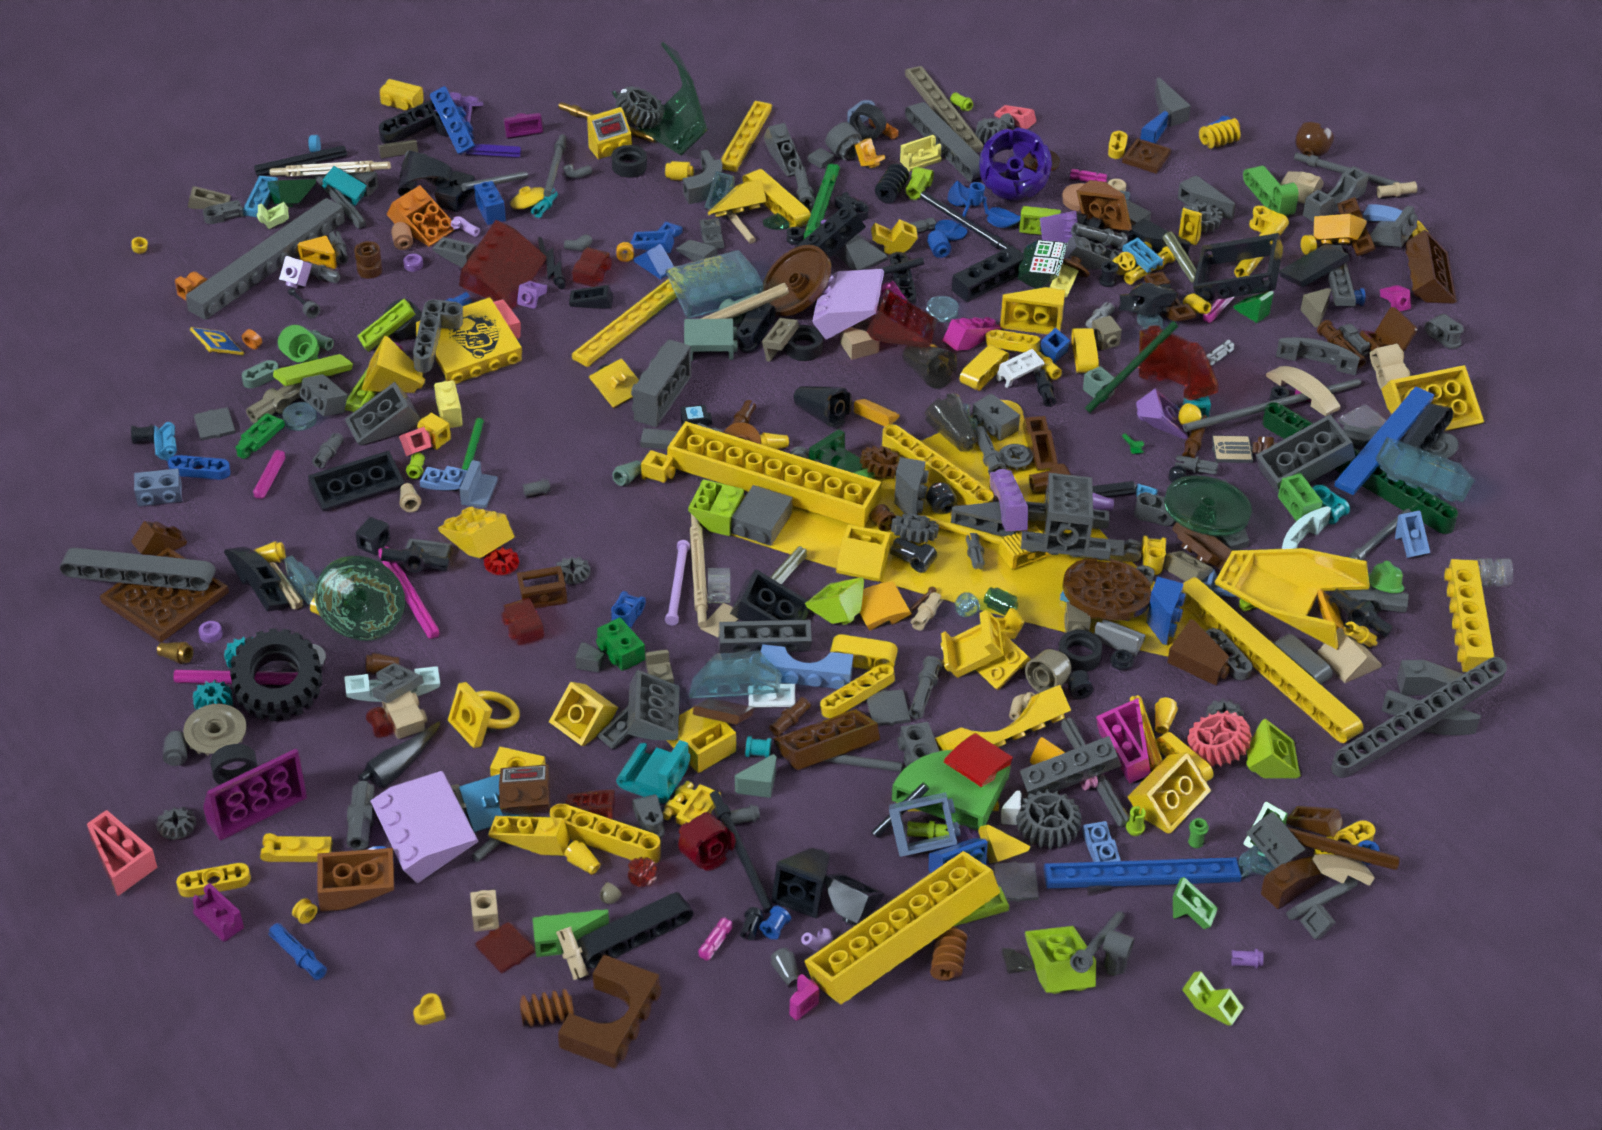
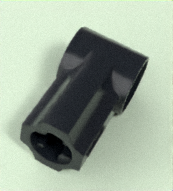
(918, 557)

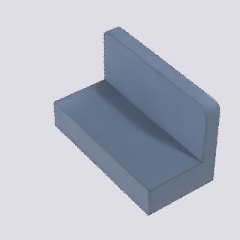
(477, 487)

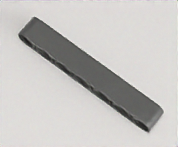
(952, 146)
(137, 569)

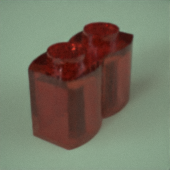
(591, 267)
(522, 621)

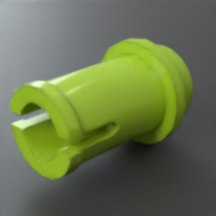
(964, 103)
(415, 468)
(1136, 821)

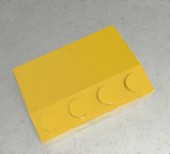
(1450, 389)

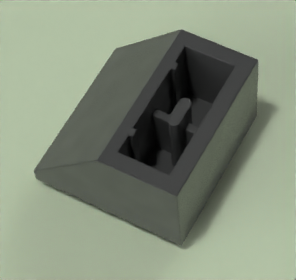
(910, 485)

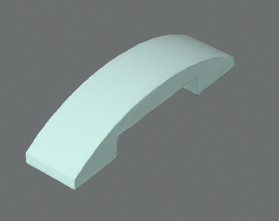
(1311, 522)
(361, 688)

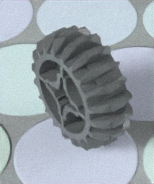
(640, 107)
(1049, 819)

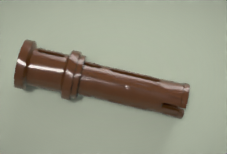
(1337, 337)

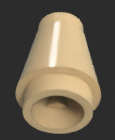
(409, 498)

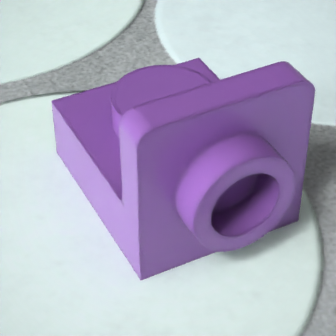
(529, 293)

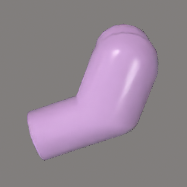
(460, 223)
(819, 942)

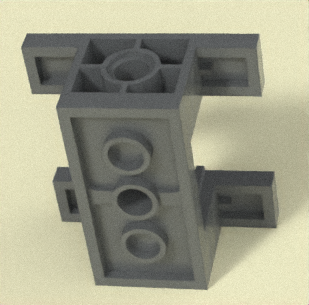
(1067, 507)

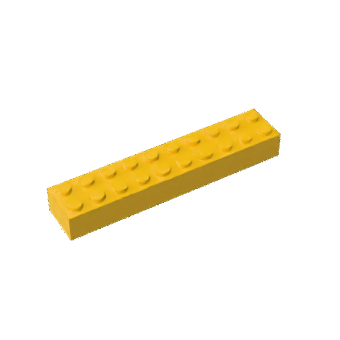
(746, 464)

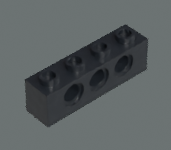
(835, 231)
(987, 274)

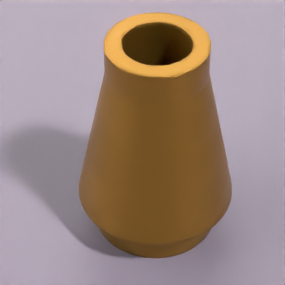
(178, 652)

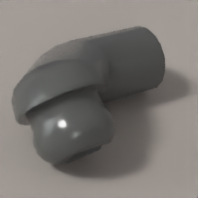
(577, 173)
(579, 244)

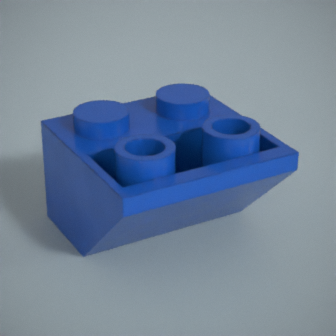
(1165, 608)
(975, 847)

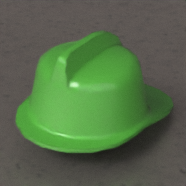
(298, 344)
(1386, 578)

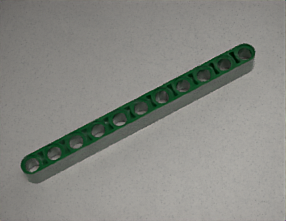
(1433, 510)

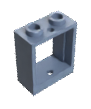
(906, 848)

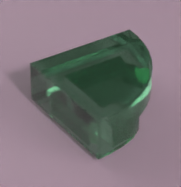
(776, 222)

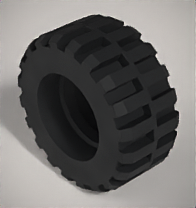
(273, 647)

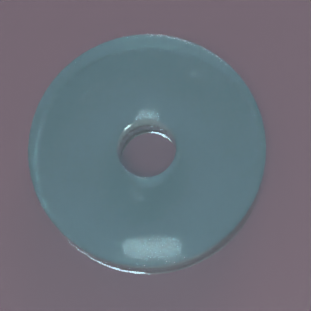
(943, 308)
(299, 416)

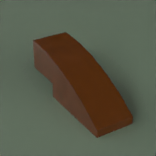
(1040, 442)

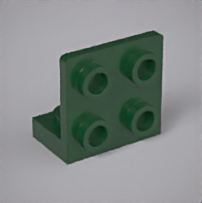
(833, 453)

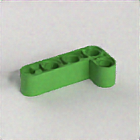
(1269, 192)

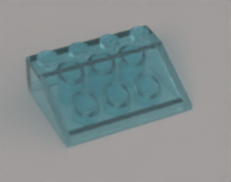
(710, 281)

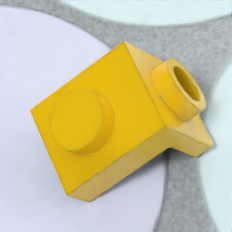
(1011, 623)

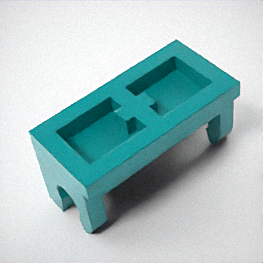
(345, 184)

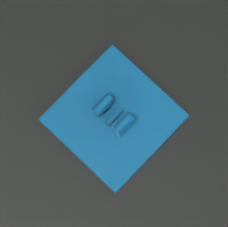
(482, 802)

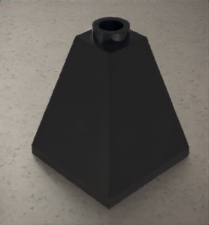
(801, 881)

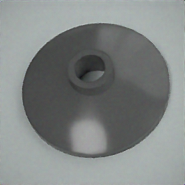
(1445, 446)

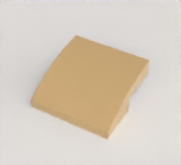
(1340, 867)

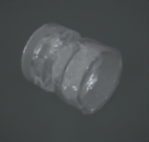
(1497, 572)

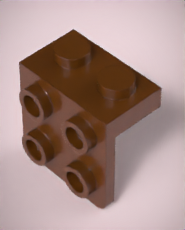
(1392, 330)

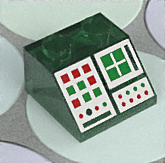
(1041, 262)

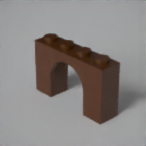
(610, 1041)

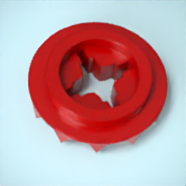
(498, 567)

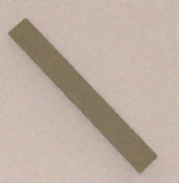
(942, 107)

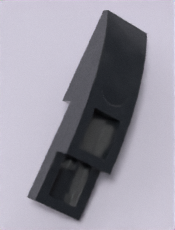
(259, 574)

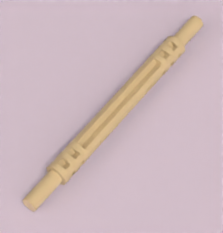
(323, 169)
(699, 576)

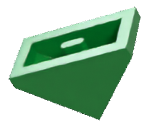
(1255, 306)

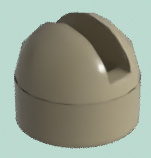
(609, 893)

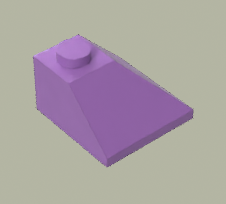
(1160, 413)

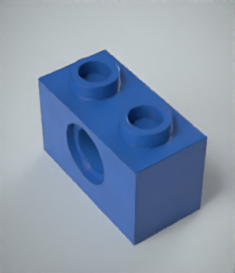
(489, 202)

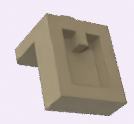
(659, 666)

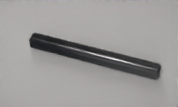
(318, 156)

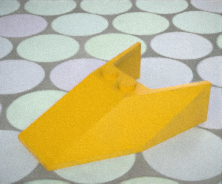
(1288, 583)

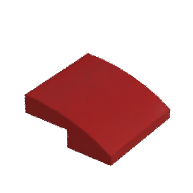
(978, 759)

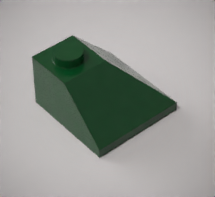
(290, 190)

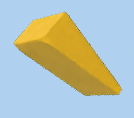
(1190, 226)

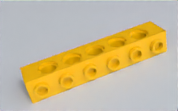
(1469, 613)

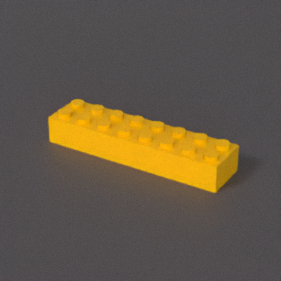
(902, 927)

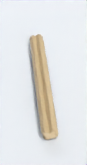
(750, 303)

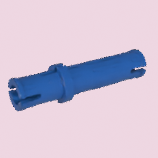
(303, 957)

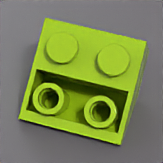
(715, 506)

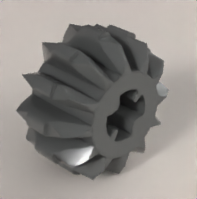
(988, 127)

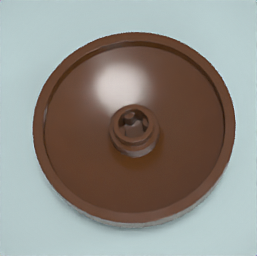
(805, 274)

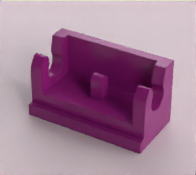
(218, 913)

